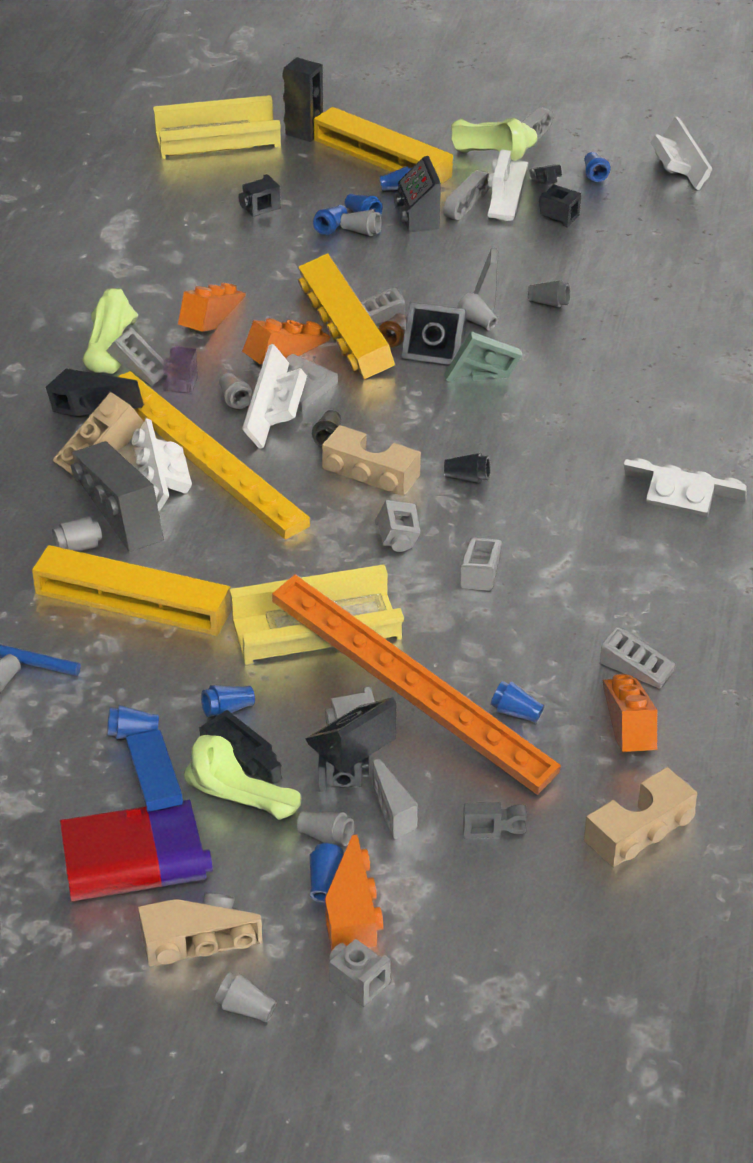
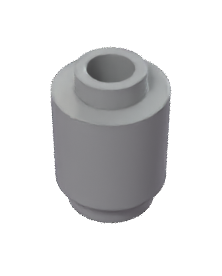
(77, 534)

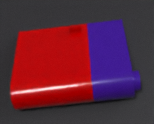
(133, 851)

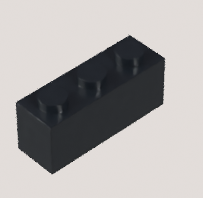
(302, 97)

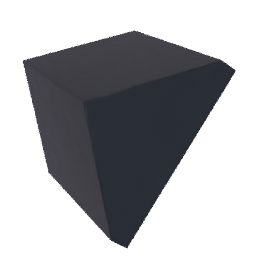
(433, 333)
(356, 734)

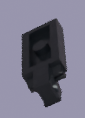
(546, 174)
(249, 748)

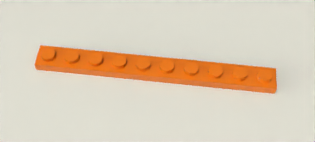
(417, 684)

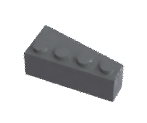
(120, 494)

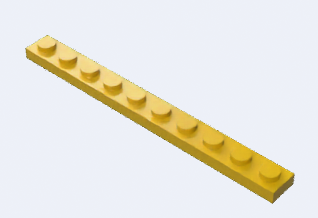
(220, 464)

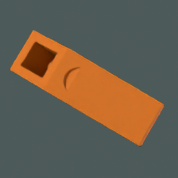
(208, 307)
(286, 336)
(631, 713)
(350, 900)

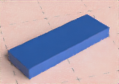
(154, 770)

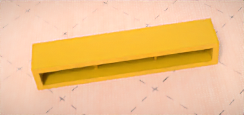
(377, 144)
(345, 317)
(132, 590)

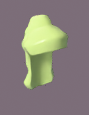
(497, 136)
(109, 320)
(219, 774)

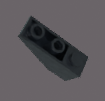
(82, 392)

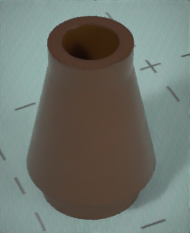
(394, 330)

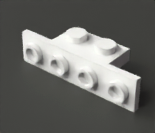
(681, 154)
(506, 186)
(274, 396)
(160, 463)
(683, 490)

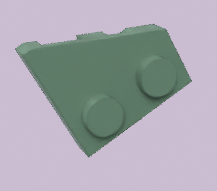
(483, 358)

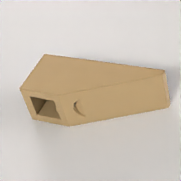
(110, 422)
(189, 929)

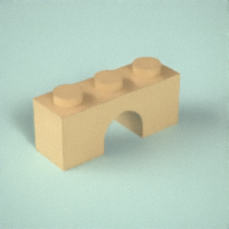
(389, 470)
(621, 833)

